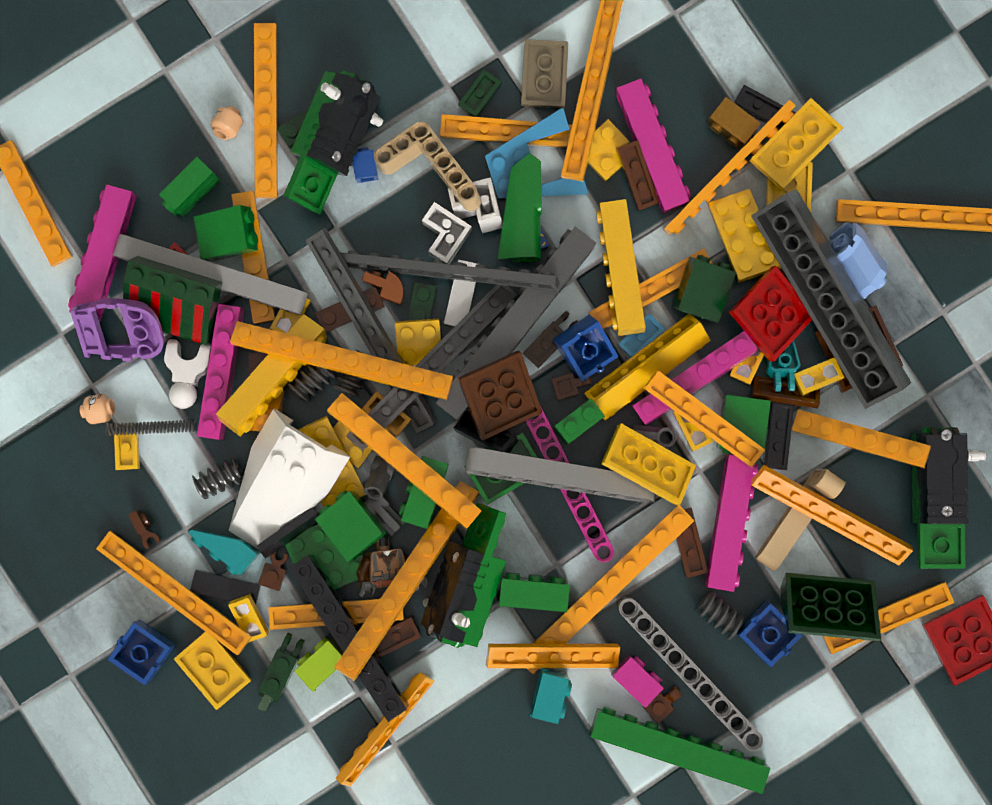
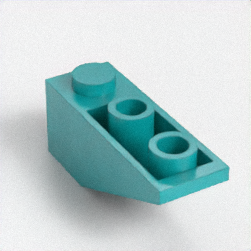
(233, 551)

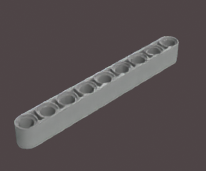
(233, 280)
(555, 475)
(695, 682)

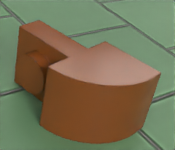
(391, 287)

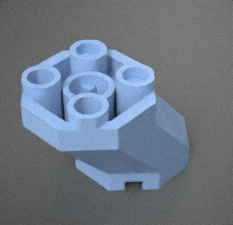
(859, 258)

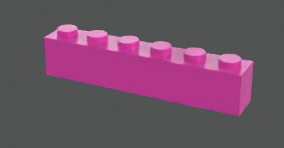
(644, 127)
(98, 262)
(219, 372)
(700, 375)
(730, 524)

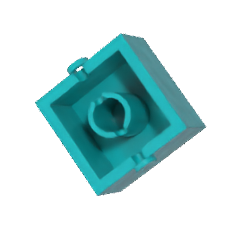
(550, 695)

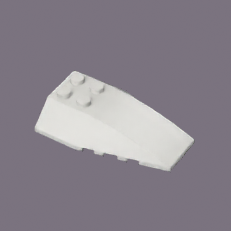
(282, 479)

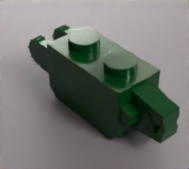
(279, 673)

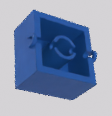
(585, 348)
(768, 634)
(141, 652)

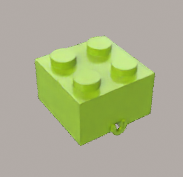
(317, 667)

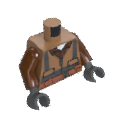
(381, 567)

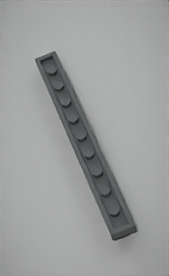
(458, 271)
(363, 316)
(442, 355)

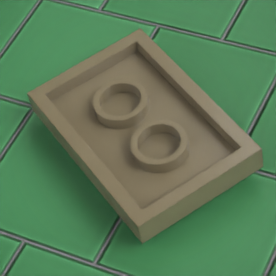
(544, 73)

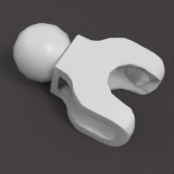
(185, 373)

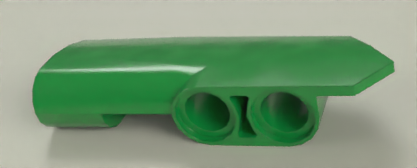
(522, 213)

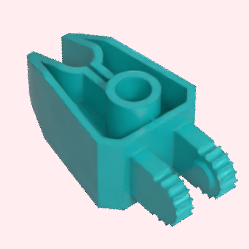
(784, 366)

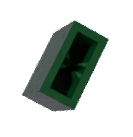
(704, 288)

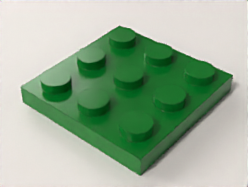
(331, 561)

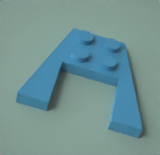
(512, 151)

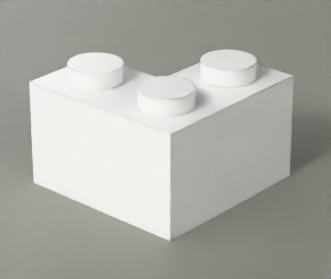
(488, 212)
(451, 232)

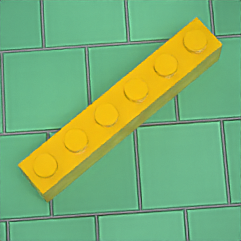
(622, 268)
(661, 354)
(266, 382)

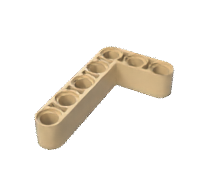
(425, 145)
(794, 522)

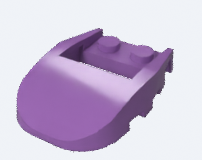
(141, 326)

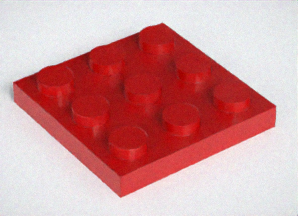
(771, 313)
(963, 639)

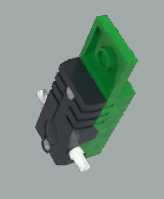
(330, 136)
(942, 497)
(466, 583)

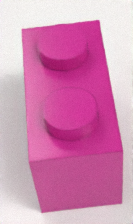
(637, 680)

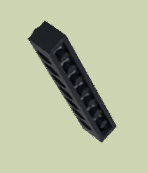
(343, 629)

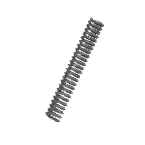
(150, 427)

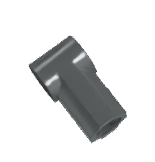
(653, 434)
(380, 475)
(385, 514)

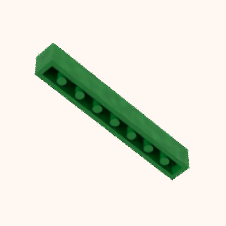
(680, 750)

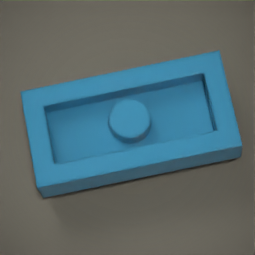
(635, 342)

